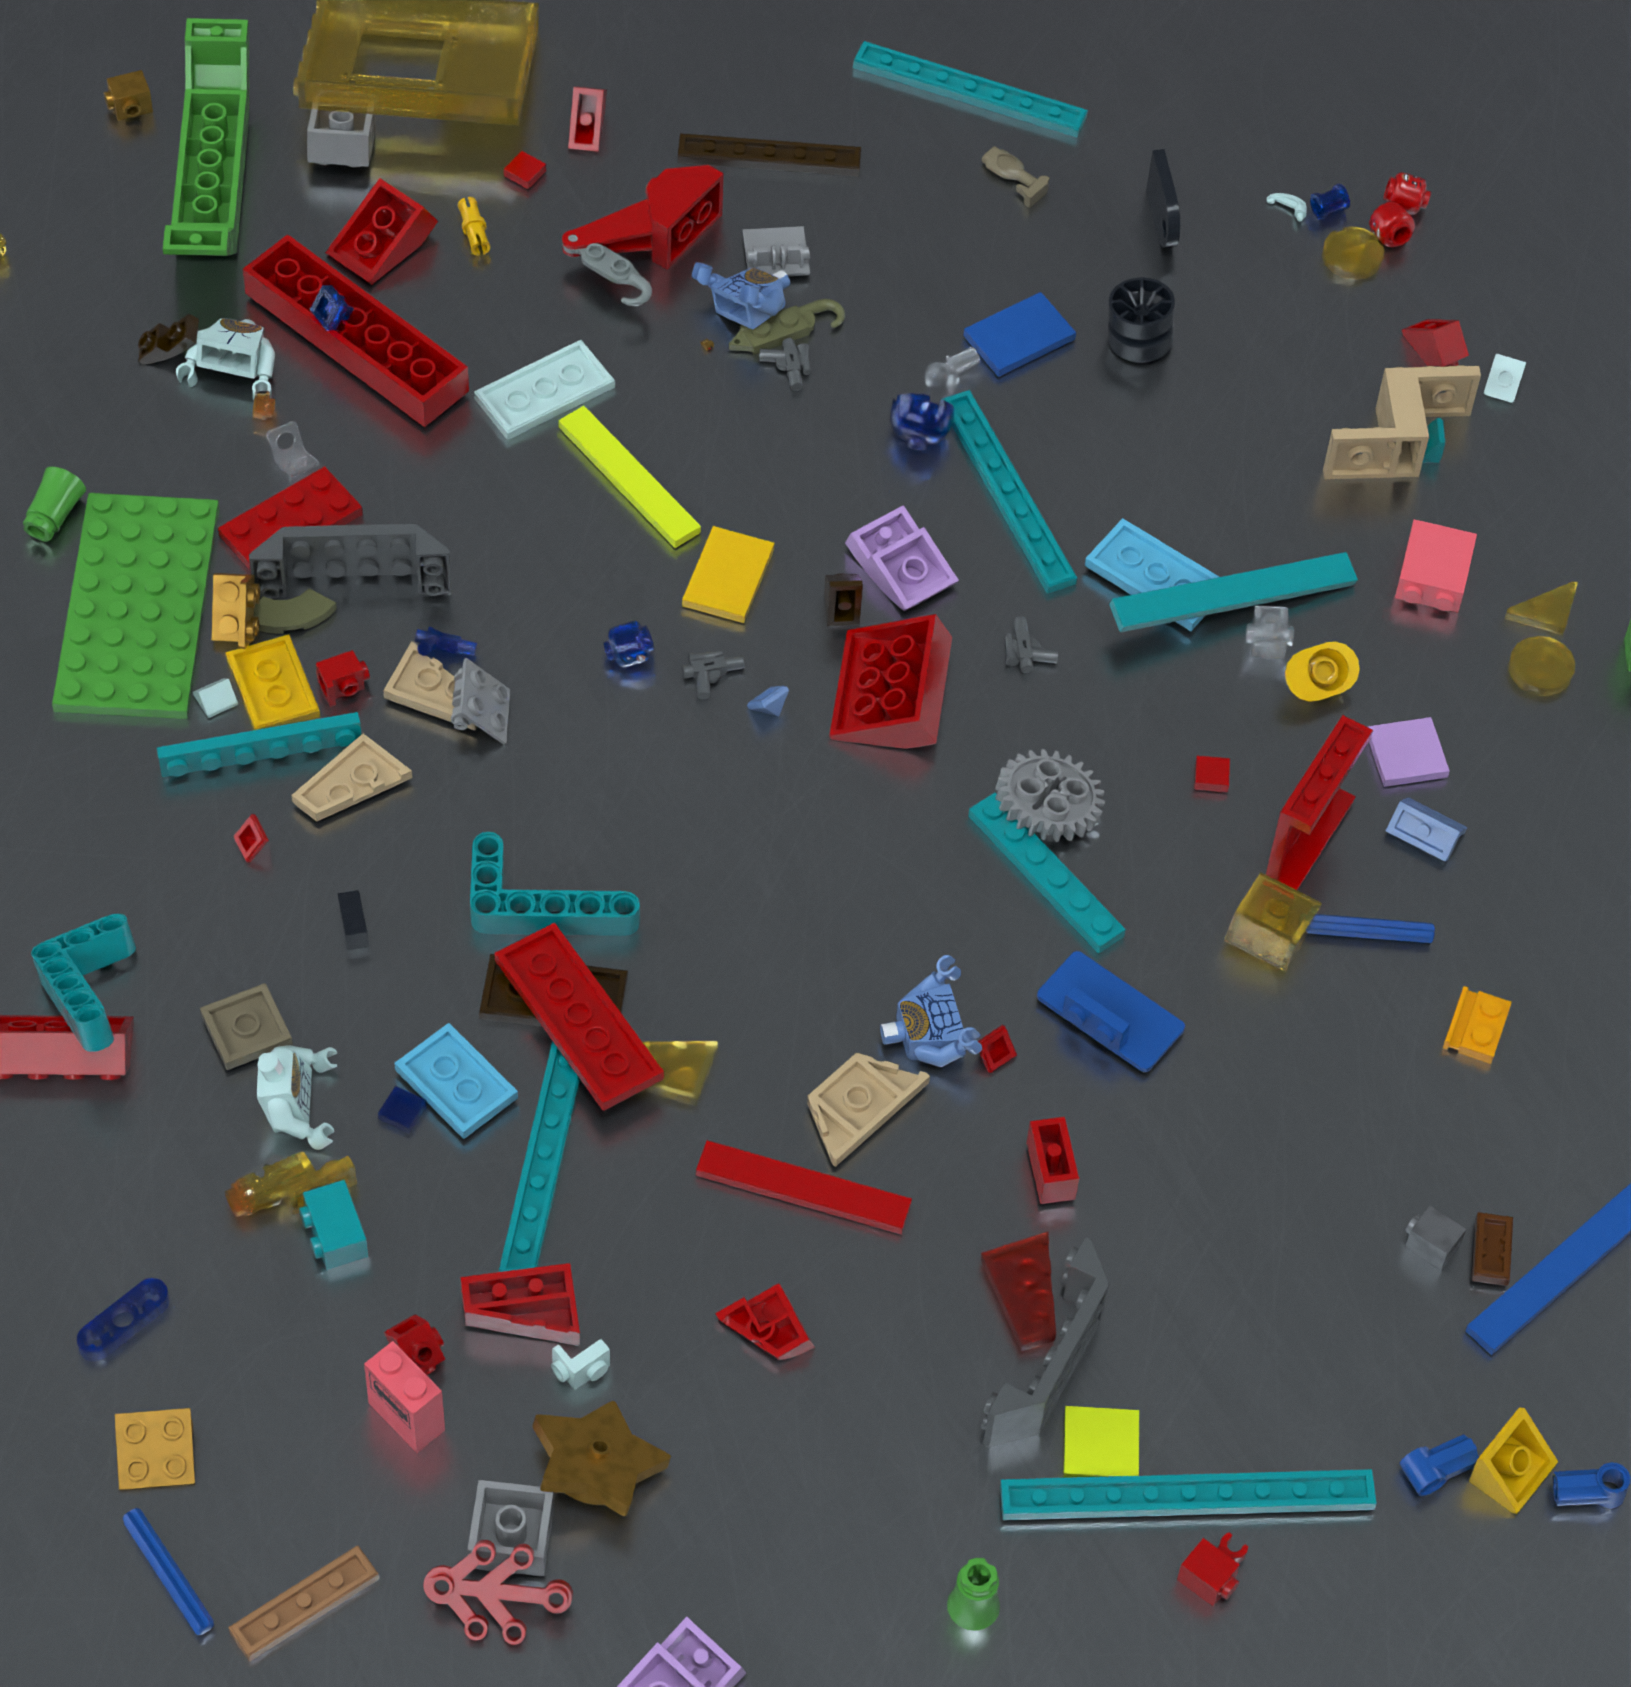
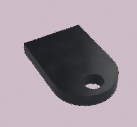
(1163, 200)

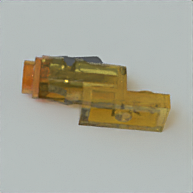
(286, 1180)

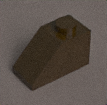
(843, 599)

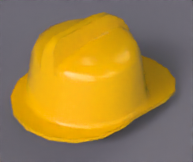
(1322, 671)

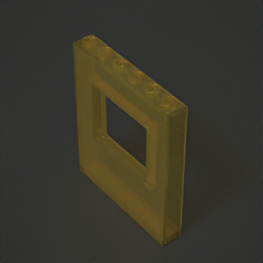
(478, 74)

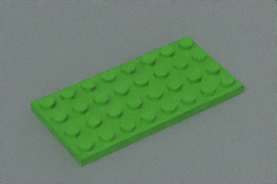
(136, 606)

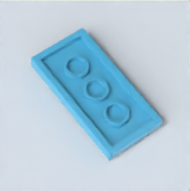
(1144, 564)

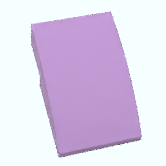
(901, 559)
(685, 1660)

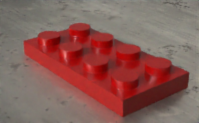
(309, 502)

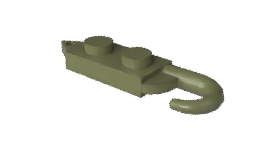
(788, 323)

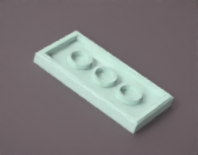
(544, 389)

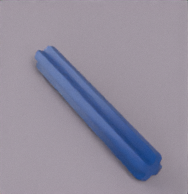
(1372, 928)
(168, 1571)

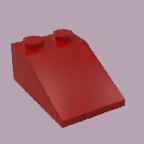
(381, 232)

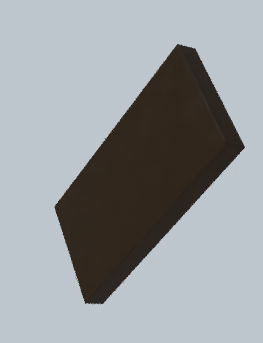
(504, 1004)

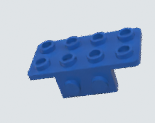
(1111, 1011)

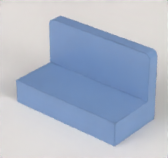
(1425, 828)

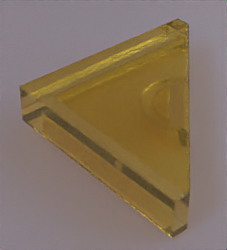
(1547, 610)

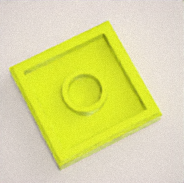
(1100, 1442)

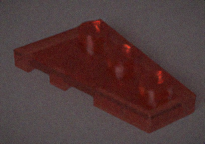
(1024, 1288)

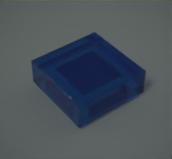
(402, 1109)

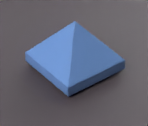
(770, 700)

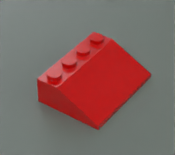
(892, 683)

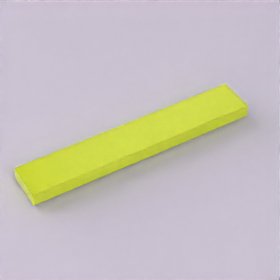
(629, 477)

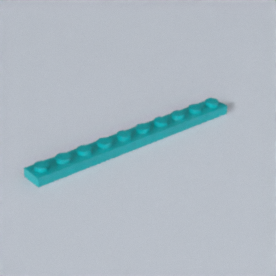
(1187, 1494)

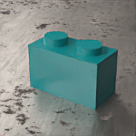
(334, 1224)

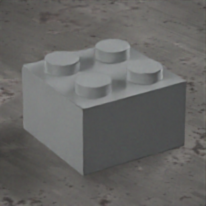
(340, 138)
(510, 1517)

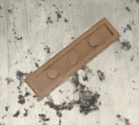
(303, 1603)

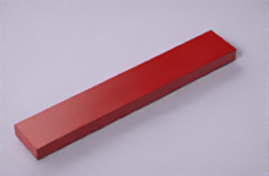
(804, 1187)

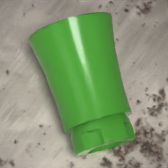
(52, 503)
(975, 1598)

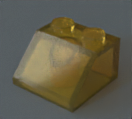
(1272, 921)

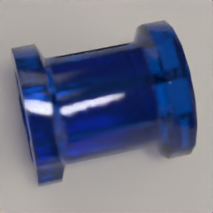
(1330, 201)

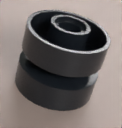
(1141, 319)

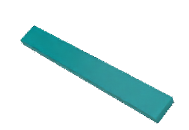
(970, 89)
(1010, 494)
(1232, 592)
(541, 1165)

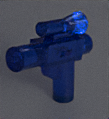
(442, 641)

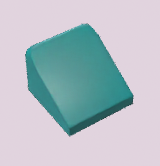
(1435, 442)

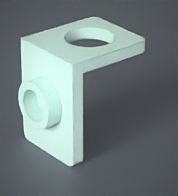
(1504, 378)

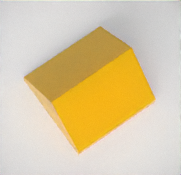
(1514, 1463)

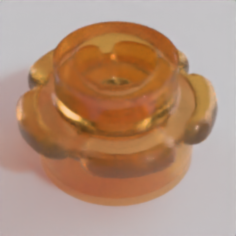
(263, 406)

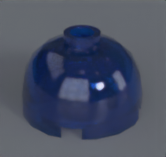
(920, 421)

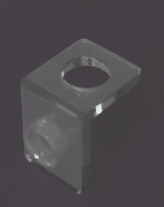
(294, 459)

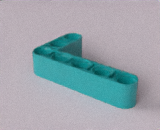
(540, 903)
(76, 953)

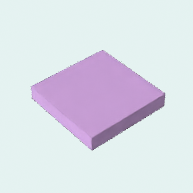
(1408, 752)

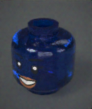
(629, 644)

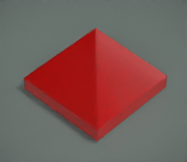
(250, 838)
(996, 1049)

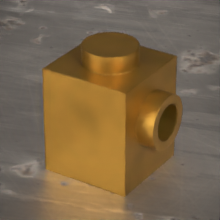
(128, 95)

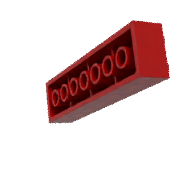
(370, 344)

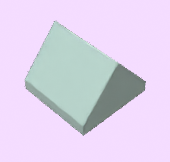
(216, 697)

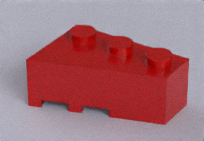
(524, 1303)

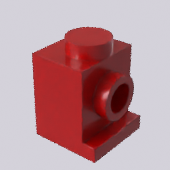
(341, 676)

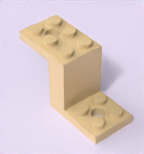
(1401, 411)

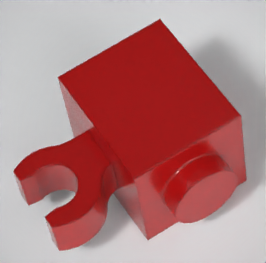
(1212, 1570)

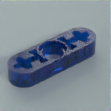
(95, 1328)

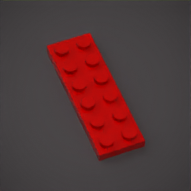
(579, 1016)

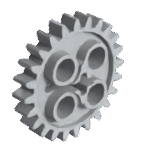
(1064, 811)

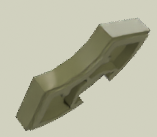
(295, 613)

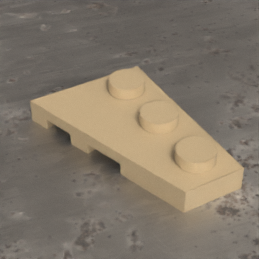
(422, 685)
(350, 778)

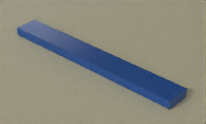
(1553, 1274)

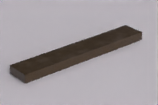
(769, 155)

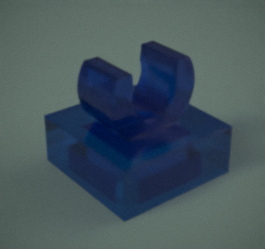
(330, 308)

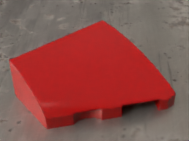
(768, 1323)

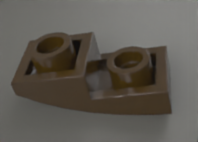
(166, 342)

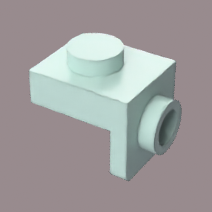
(586, 1366)

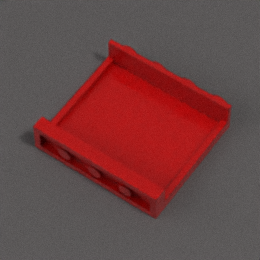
(1316, 805)

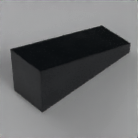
(353, 920)

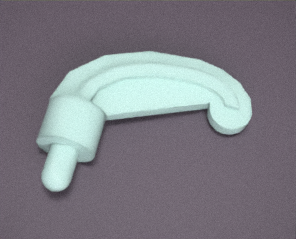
(1291, 201)

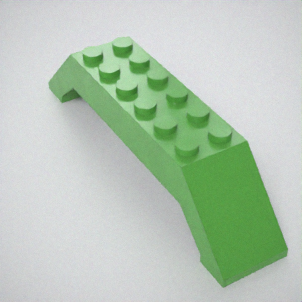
(211, 139)

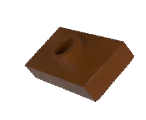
(1492, 1249)

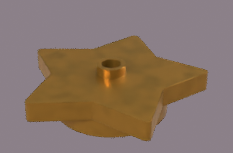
(596, 1457)

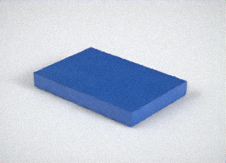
(1019, 334)

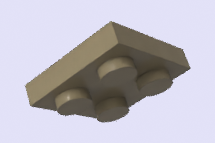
(245, 1026)

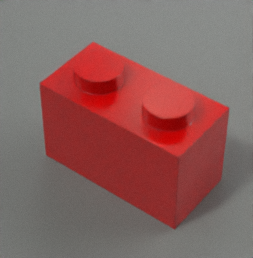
(1052, 1160)

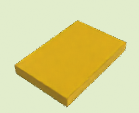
(728, 574)
(272, 683)

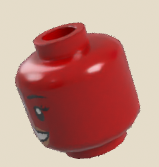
(1408, 192)
(1392, 224)

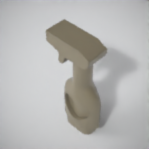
(1012, 168)

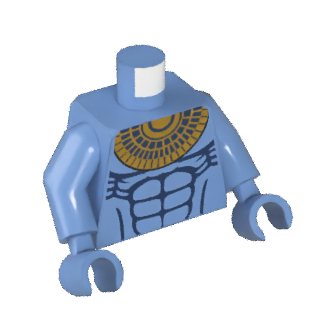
(747, 296)
(931, 1022)

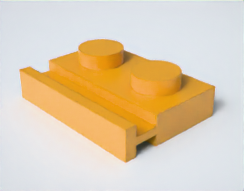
(1477, 1025)

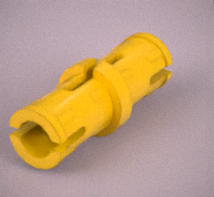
(474, 226)

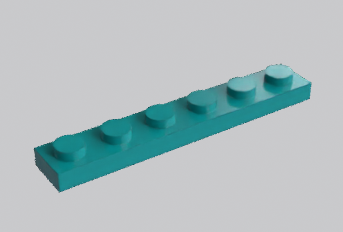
(259, 744)
(1048, 875)

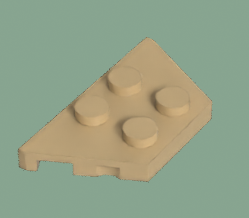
(859, 1101)

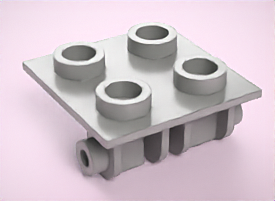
(777, 250)
(480, 701)

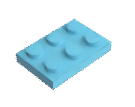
(456, 1080)

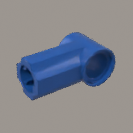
(1432, 1467)
(1588, 1486)

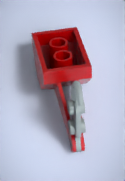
(672, 218)

